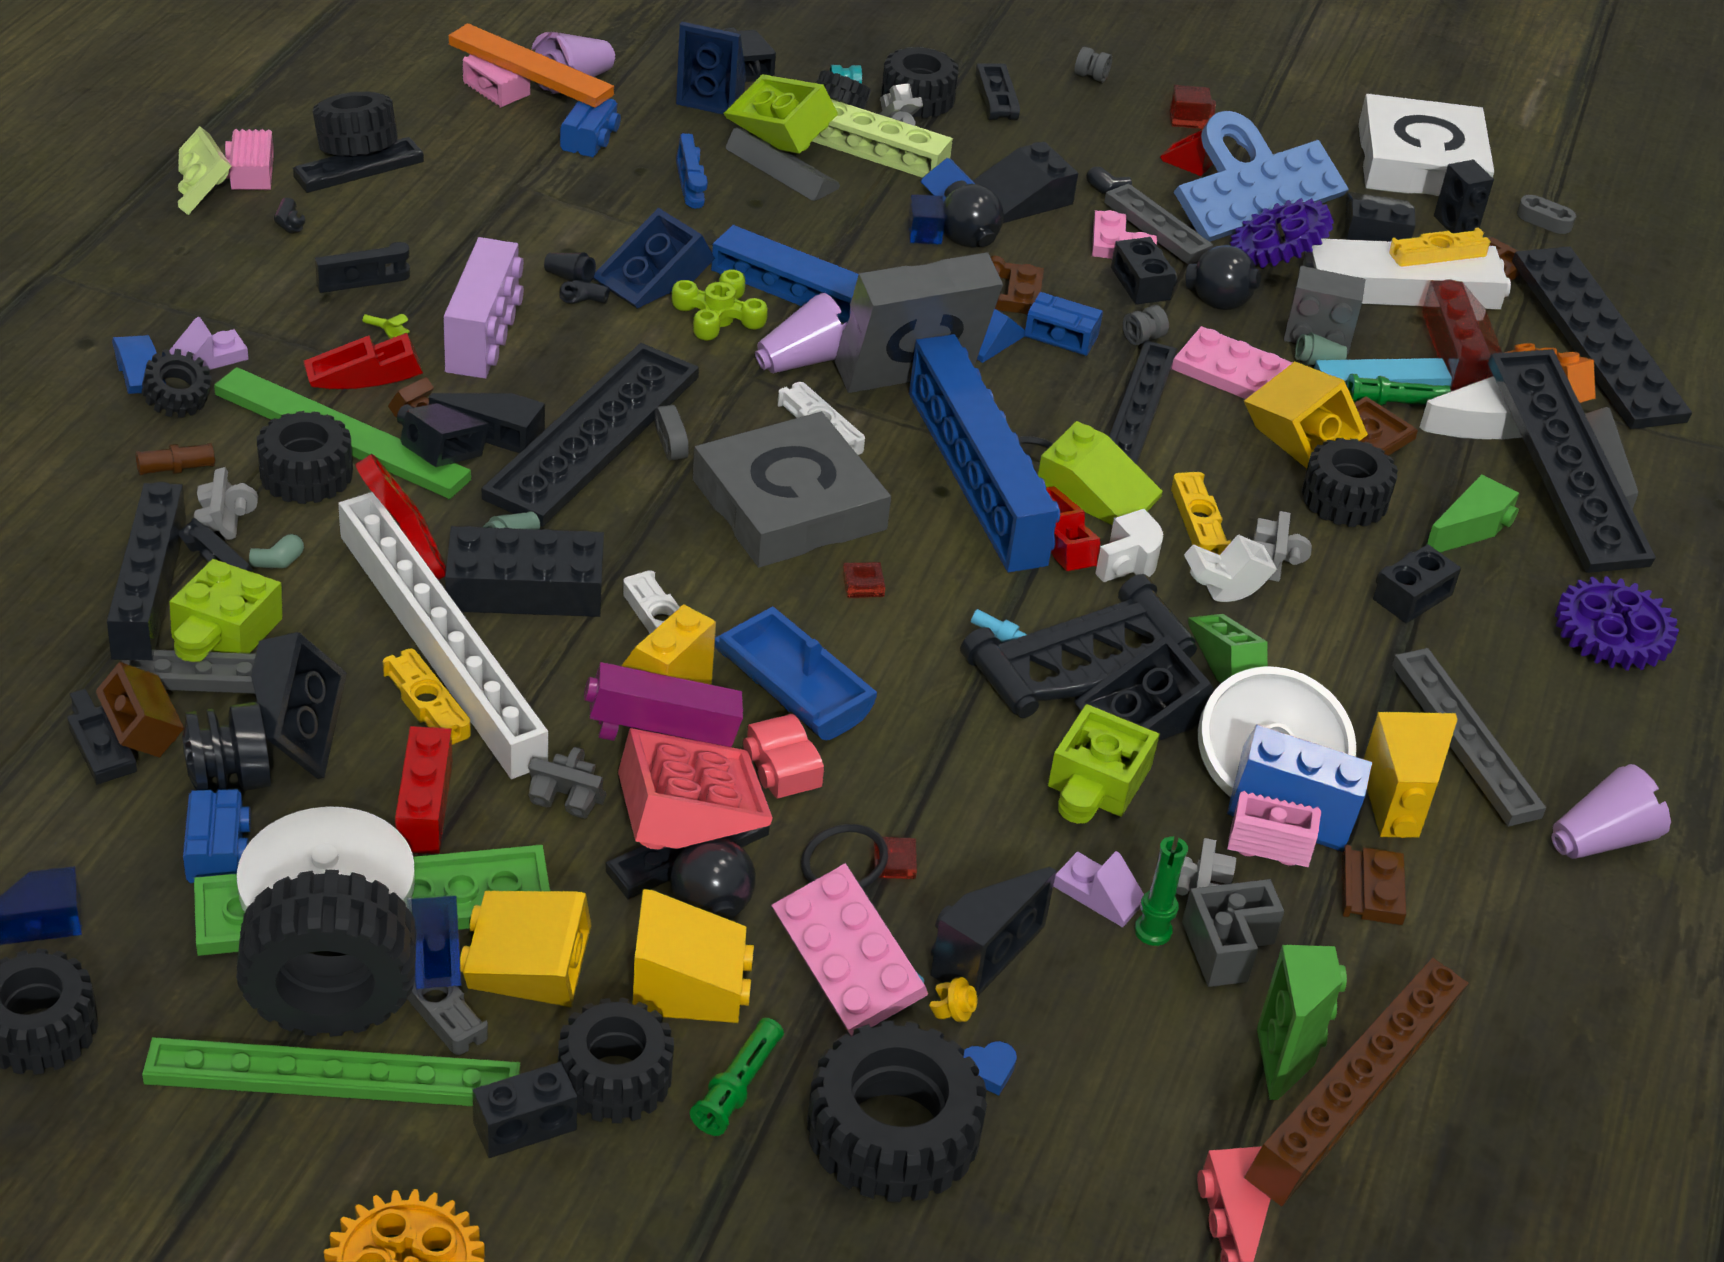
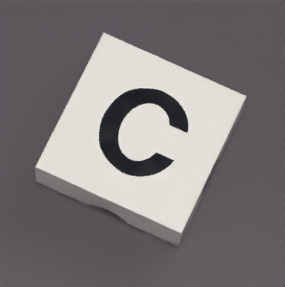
(1415, 140)

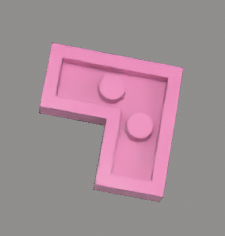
(1108, 228)

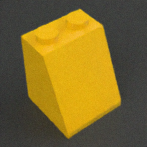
(1304, 410)
(678, 647)
(1406, 767)
(528, 944)
(690, 961)

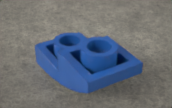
(132, 356)

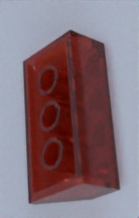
(1460, 331)

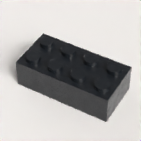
(525, 571)

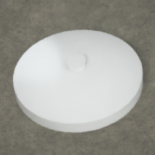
(1274, 700)
(326, 840)

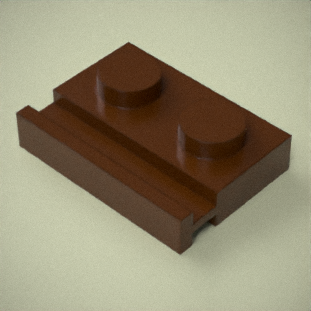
(1374, 885)

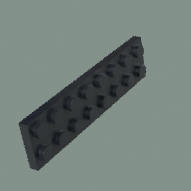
(1600, 333)
(590, 434)
(1571, 461)

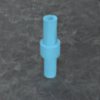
(1003, 630)

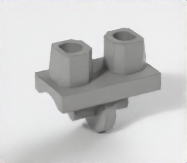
(900, 104)
(224, 503)
(1279, 545)
(1209, 868)

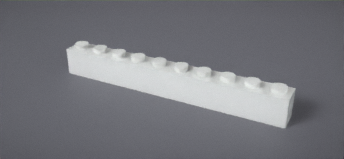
(443, 635)

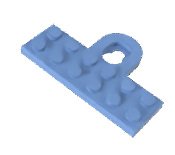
(1240, 189)

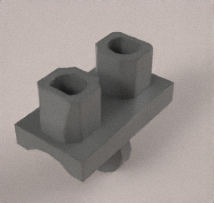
(568, 776)

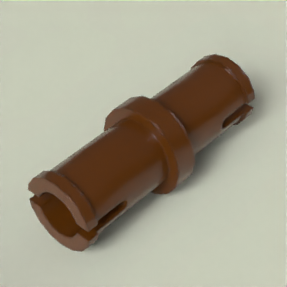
(175, 458)

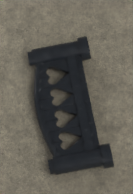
(1009, 663)

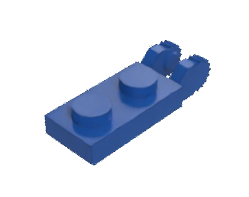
(690, 172)

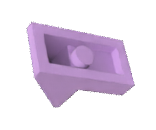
(215, 349)
(1104, 888)

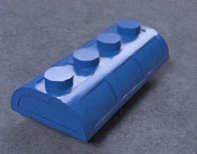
(798, 673)

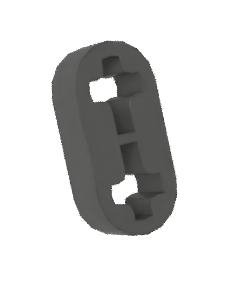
(1546, 214)
(671, 432)

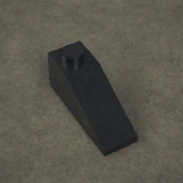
(511, 418)

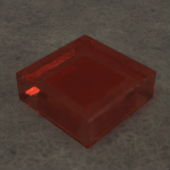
(863, 580)
(901, 858)

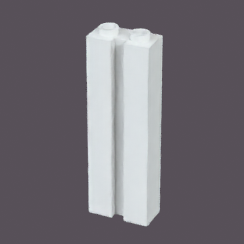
(1408, 285)

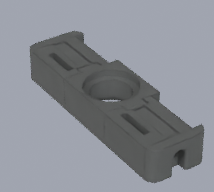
(450, 1018)

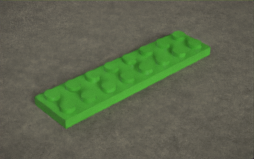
(460, 874)

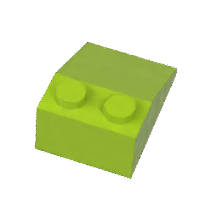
(783, 111)
(1097, 474)

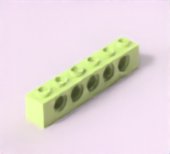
(885, 140)

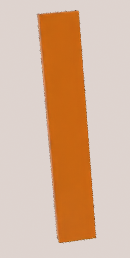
(531, 65)

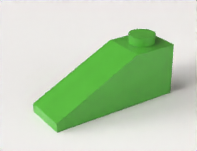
(1475, 515)
(1228, 645)

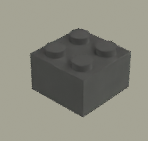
(1325, 306)

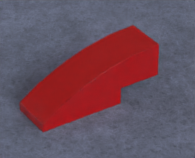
(364, 364)
(1074, 542)

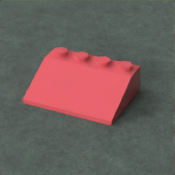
(688, 790)

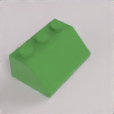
(1298, 1013)

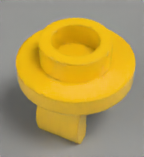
(957, 1000)

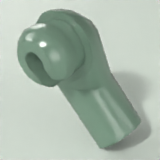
(279, 555)

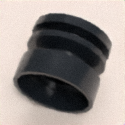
(227, 748)

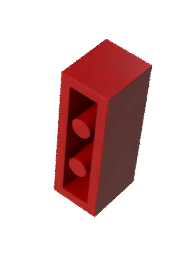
(425, 788)

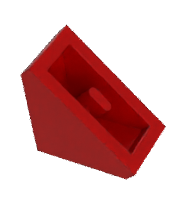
(1188, 154)

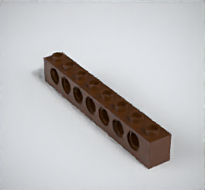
(1354, 1082)

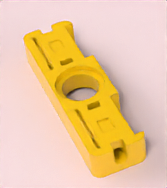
(1425, 250)
(1193, 497)
(415, 678)

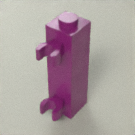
(662, 705)

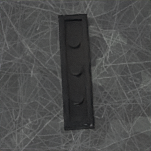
(343, 169)
(652, 867)

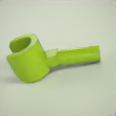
(392, 327)

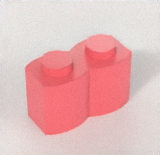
(784, 756)

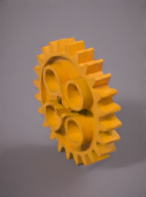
(419, 1229)

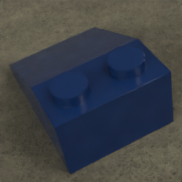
(709, 68)
(654, 260)

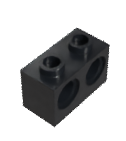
(1463, 196)
(1143, 270)
(1416, 583)
(524, 1109)

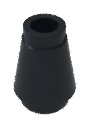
(571, 266)

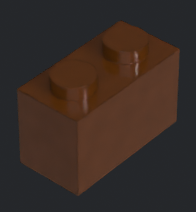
(139, 709)

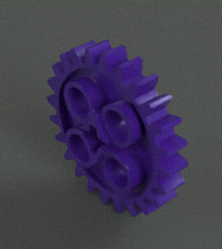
(1302, 225)
(1616, 623)

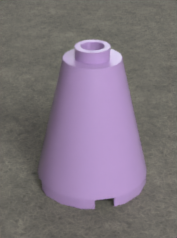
(577, 52)
(803, 338)
(1613, 816)

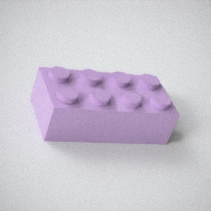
(482, 308)

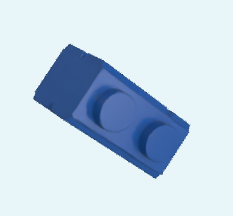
(589, 128)
(1063, 323)
(215, 833)

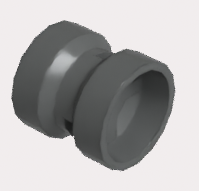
(1093, 64)
(1146, 324)

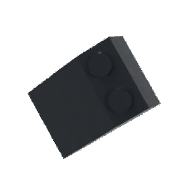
(1031, 181)
(1378, 218)
(1154, 690)
(298, 698)
(990, 928)

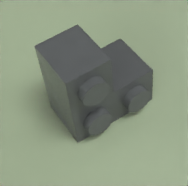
(1228, 925)

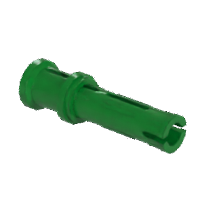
(1384, 391)
(1159, 903)
(717, 1100)

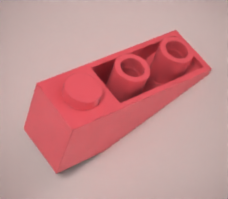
(1234, 1203)

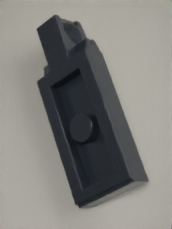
(210, 545)
(98, 740)

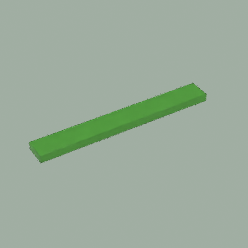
(273, 401)
(320, 1071)

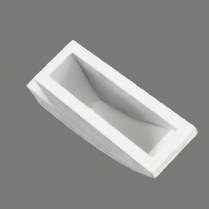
(1471, 413)

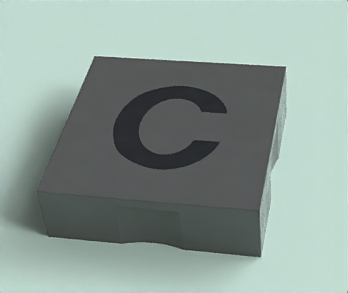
(910, 304)
(791, 488)

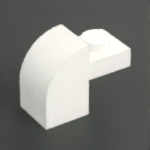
(1132, 547)
(1233, 573)

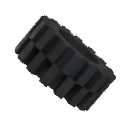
(844, 89)
(178, 367)

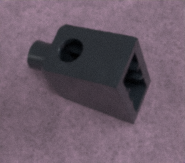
(757, 54)
(442, 433)

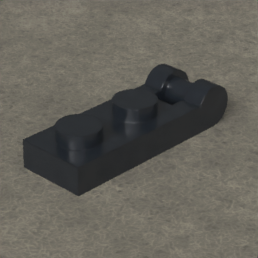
(997, 91)
(362, 268)

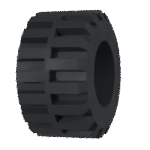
(930, 76)
(355, 123)
(305, 457)
(1349, 482)
(622, 1031)
(51, 1035)

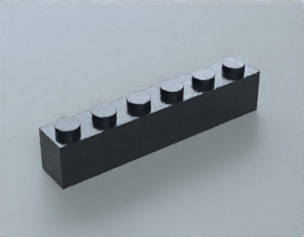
(146, 572)

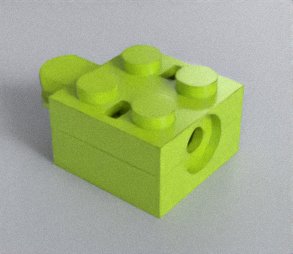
(223, 611)
(1100, 764)

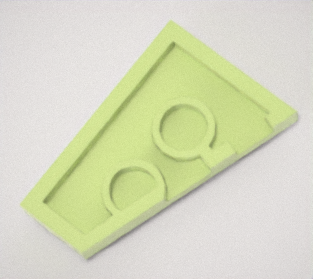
(201, 168)

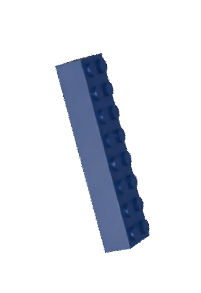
(983, 454)

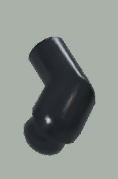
(1104, 181)
(286, 216)
(579, 290)

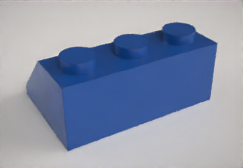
(1305, 775)

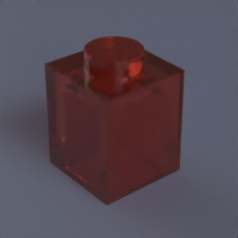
(1191, 106)

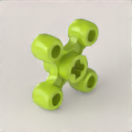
(719, 304)

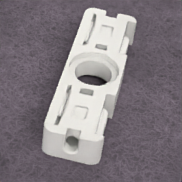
(804, 401)
(648, 599)

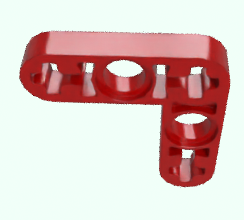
(403, 510)

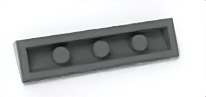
(781, 165)
(1609, 439)

